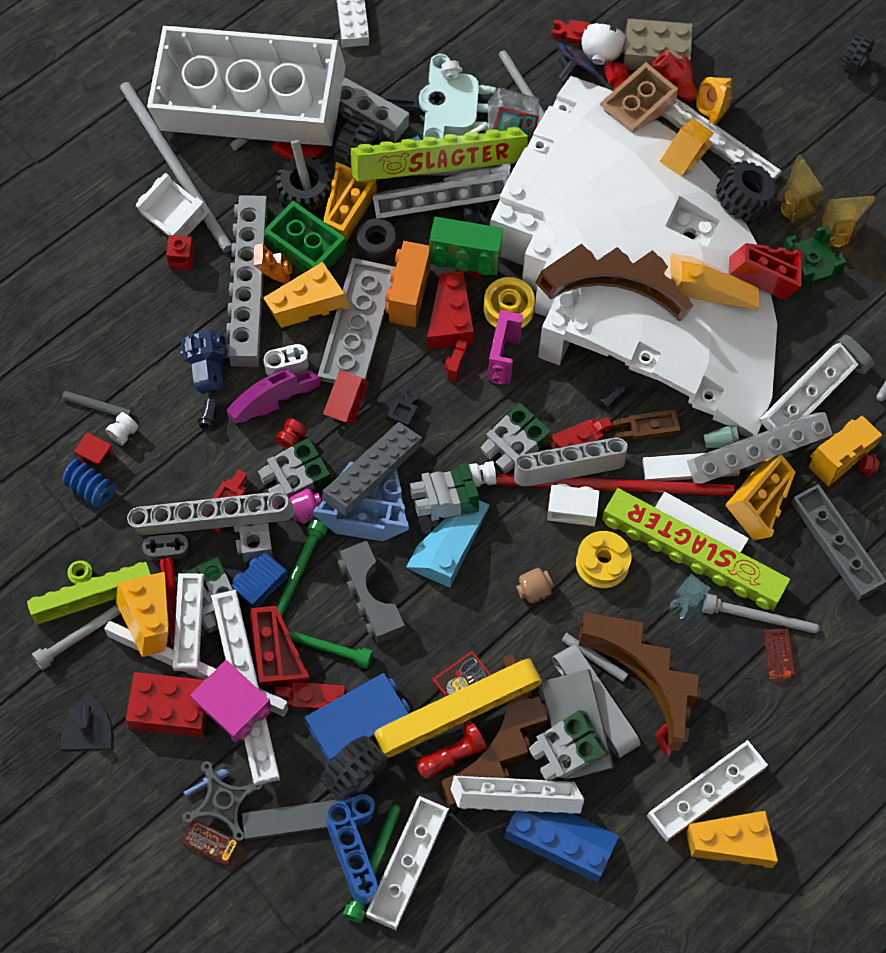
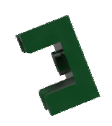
(817, 257)

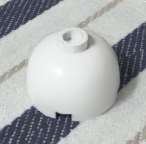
(602, 44)

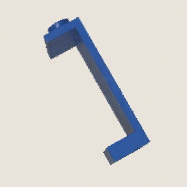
(356, 715)

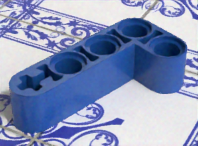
(356, 851)

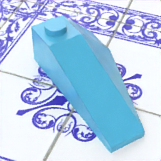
(446, 546)

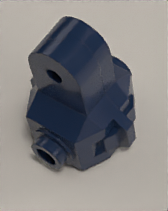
(205, 353)

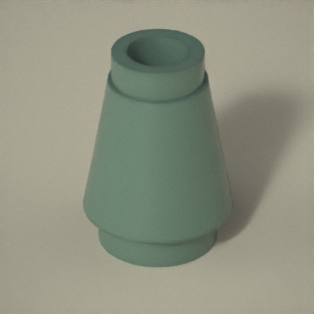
(721, 437)

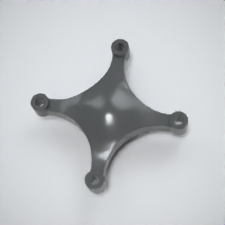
(221, 801)

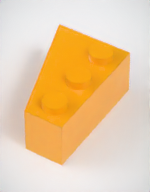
(844, 450)

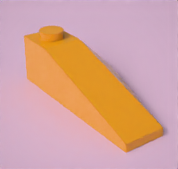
(711, 284)

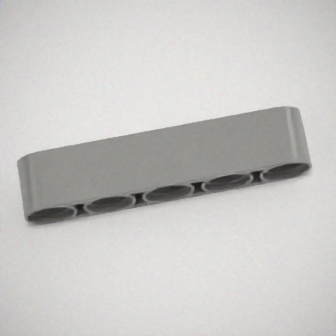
(570, 461)
(618, 731)

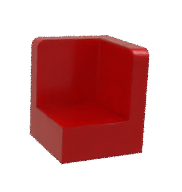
(93, 449)

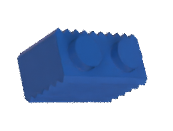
(259, 580)

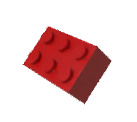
(165, 705)

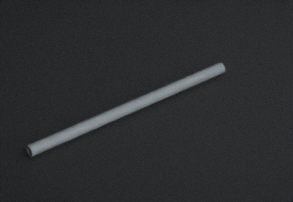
(174, 163)

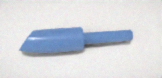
(221, 774)

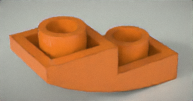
(271, 264)

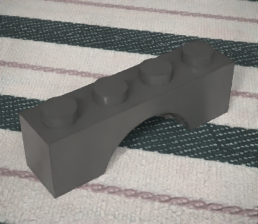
(382, 618)

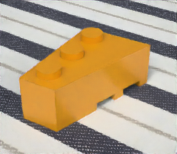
(687, 147)
(347, 200)
(306, 296)
(760, 497)
(145, 611)
(735, 839)

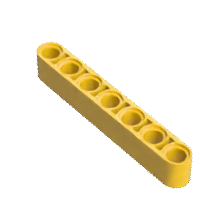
(457, 707)

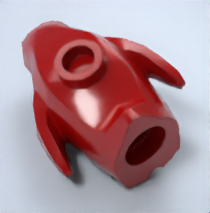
(677, 73)

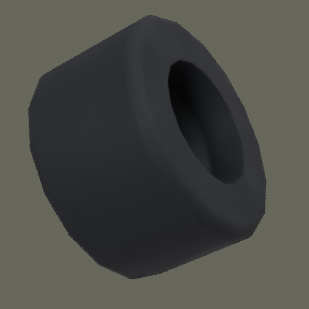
(376, 228)

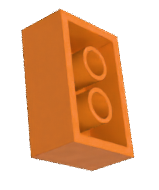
(408, 284)

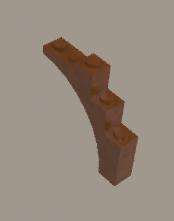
(614, 269)
(652, 664)
(509, 745)

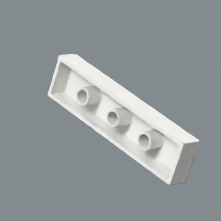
(353, 23)
(811, 388)
(707, 791)
(516, 794)
(407, 863)

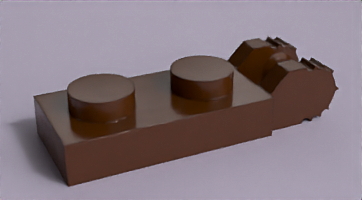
(648, 425)

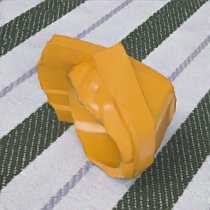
(714, 98)

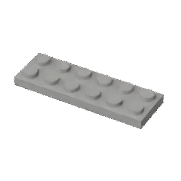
(357, 328)

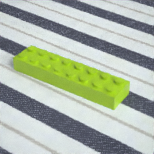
(82, 594)

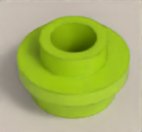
(79, 566)

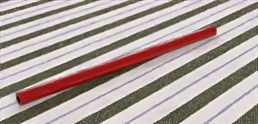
(631, 485)

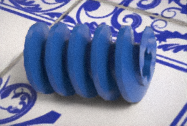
(87, 485)

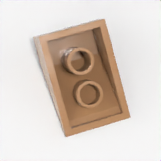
(641, 98)

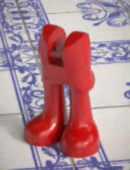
(435, 762)

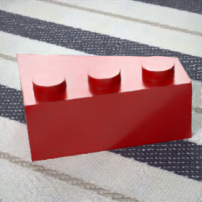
(767, 268)
(450, 313)
(274, 652)

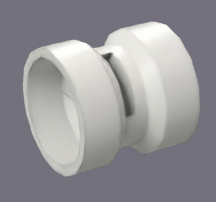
(120, 431)
(487, 472)

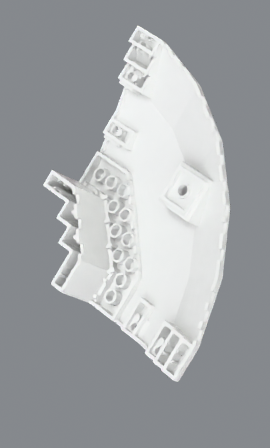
(611, 191)

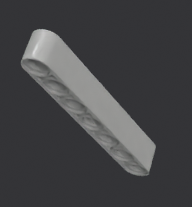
(201, 508)

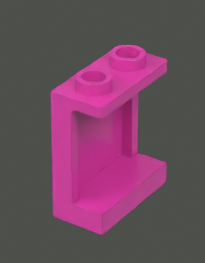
(507, 330)
(232, 701)

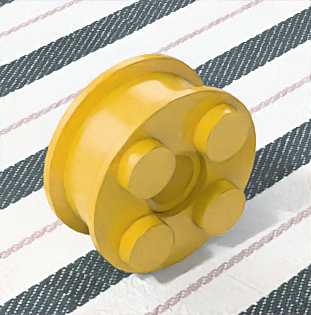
(509, 290)
(605, 545)

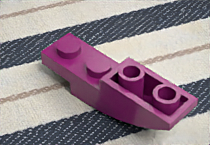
(264, 395)

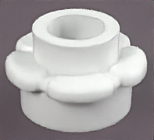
(451, 69)

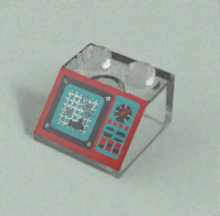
(513, 110)

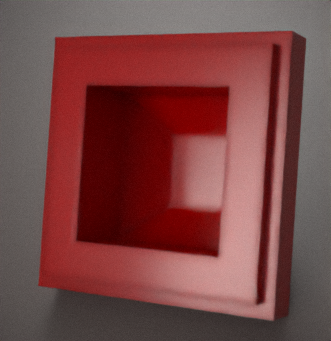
(662, 739)

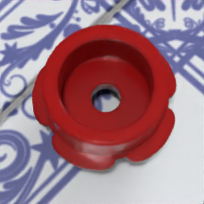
(868, 464)

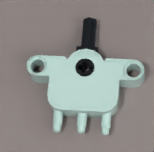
(446, 104)

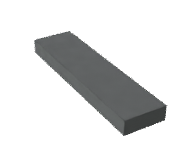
(287, 820)

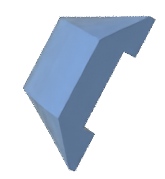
(374, 518)

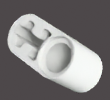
(287, 353)

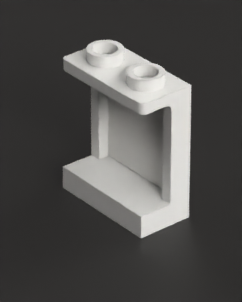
(171, 207)

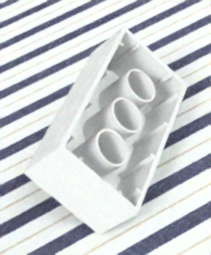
(247, 85)

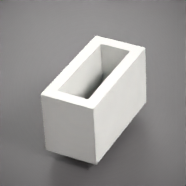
(573, 504)

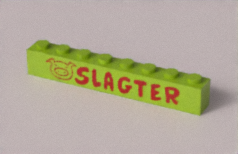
(437, 154)
(695, 549)

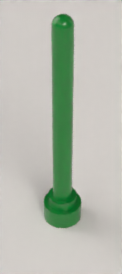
(316, 531)
(360, 656)
(354, 910)

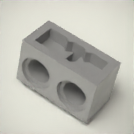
(253, 533)

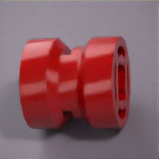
(291, 434)

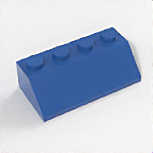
(564, 840)

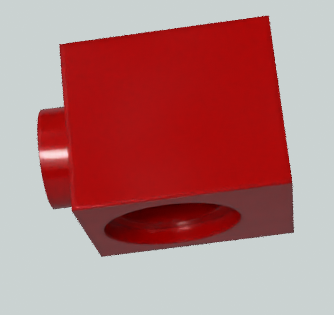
(180, 252)

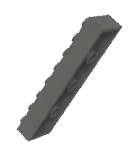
(371, 468)
(838, 542)

